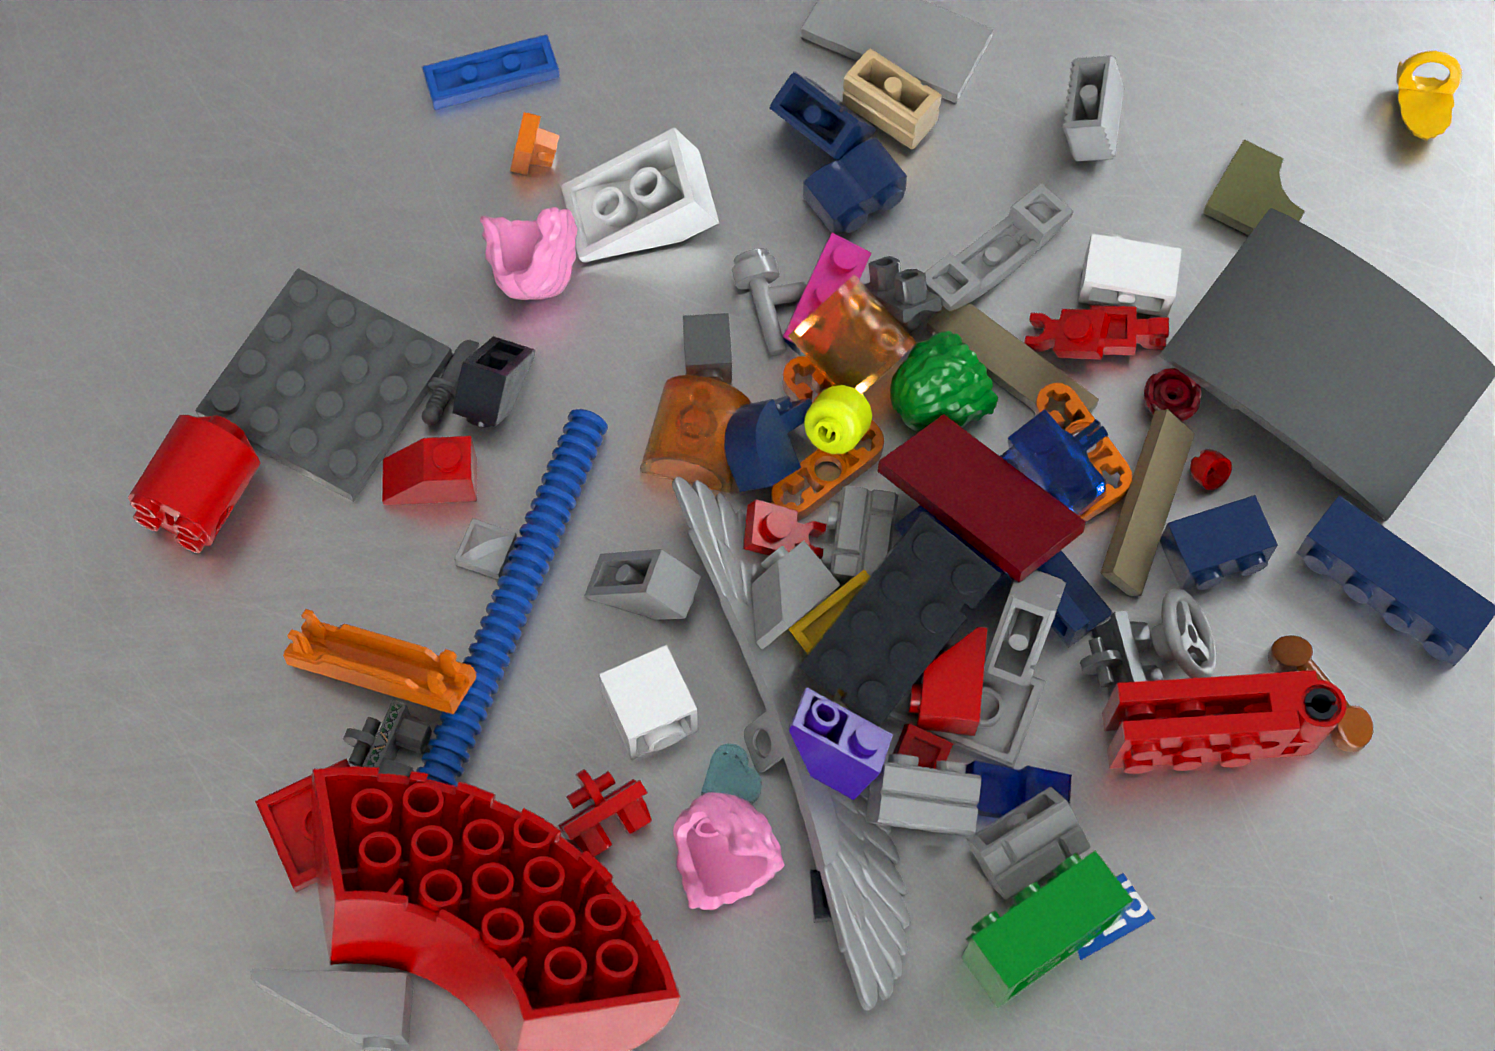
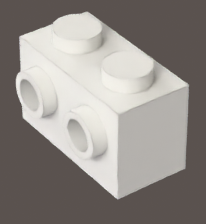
(1130, 274)

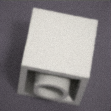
(649, 702)

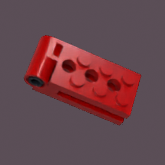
(1219, 719)

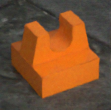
(533, 145)

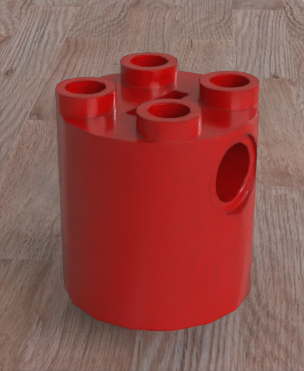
(195, 479)

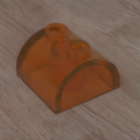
(852, 337)
(691, 431)

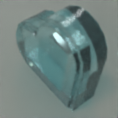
(731, 775)

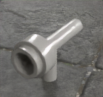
(755, 271)

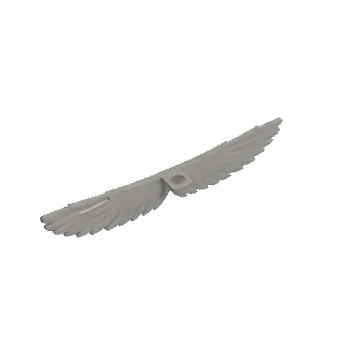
(848, 851)

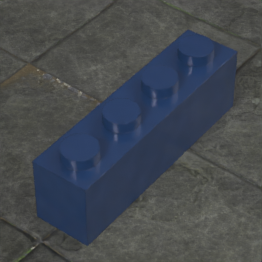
(1396, 581)

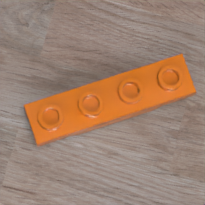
(380, 663)

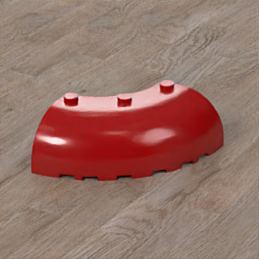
(486, 910)

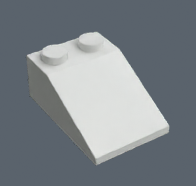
(641, 199)

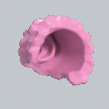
(531, 256)
(724, 850)

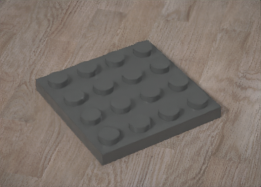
(326, 383)

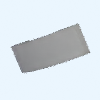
(1000, 250)

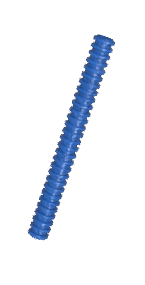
(515, 592)

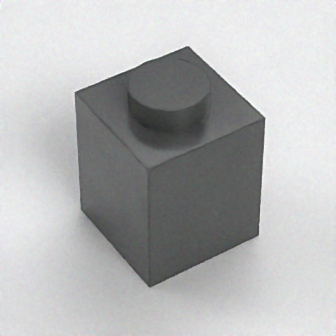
(708, 346)

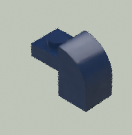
(759, 442)

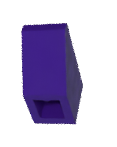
(838, 744)

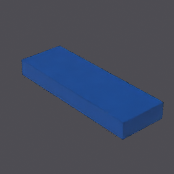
(490, 72)

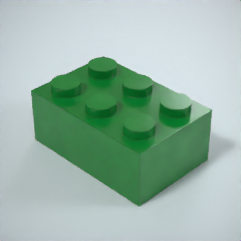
(1044, 926)

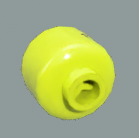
(838, 419)

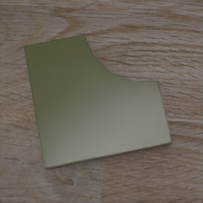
(1250, 189)

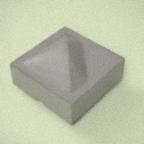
(485, 548)

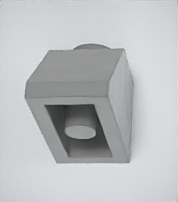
(644, 584)
(788, 590)

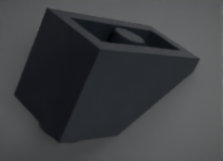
(491, 381)

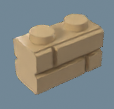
(891, 98)

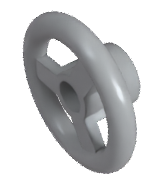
(1184, 635)

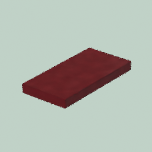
(981, 497)

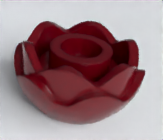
(1178, 384)

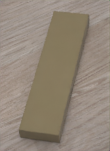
(1007, 358)
(1147, 503)

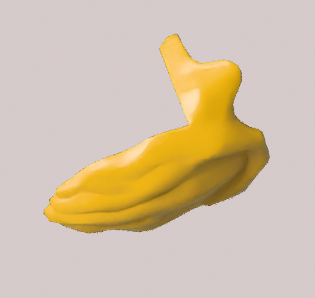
(1424, 101)

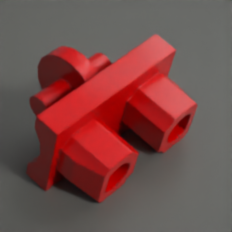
(624, 802)

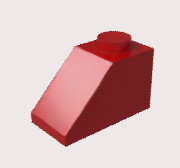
(431, 472)
(952, 688)

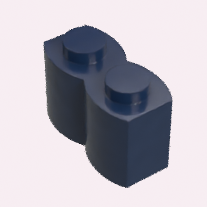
(855, 187)

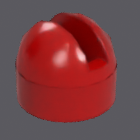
(1220, 469)

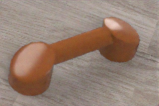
(1295, 654)

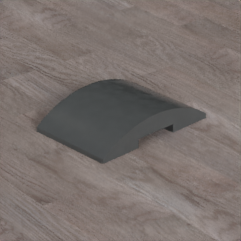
(1332, 360)

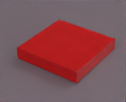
(289, 823)

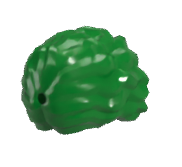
(940, 380)

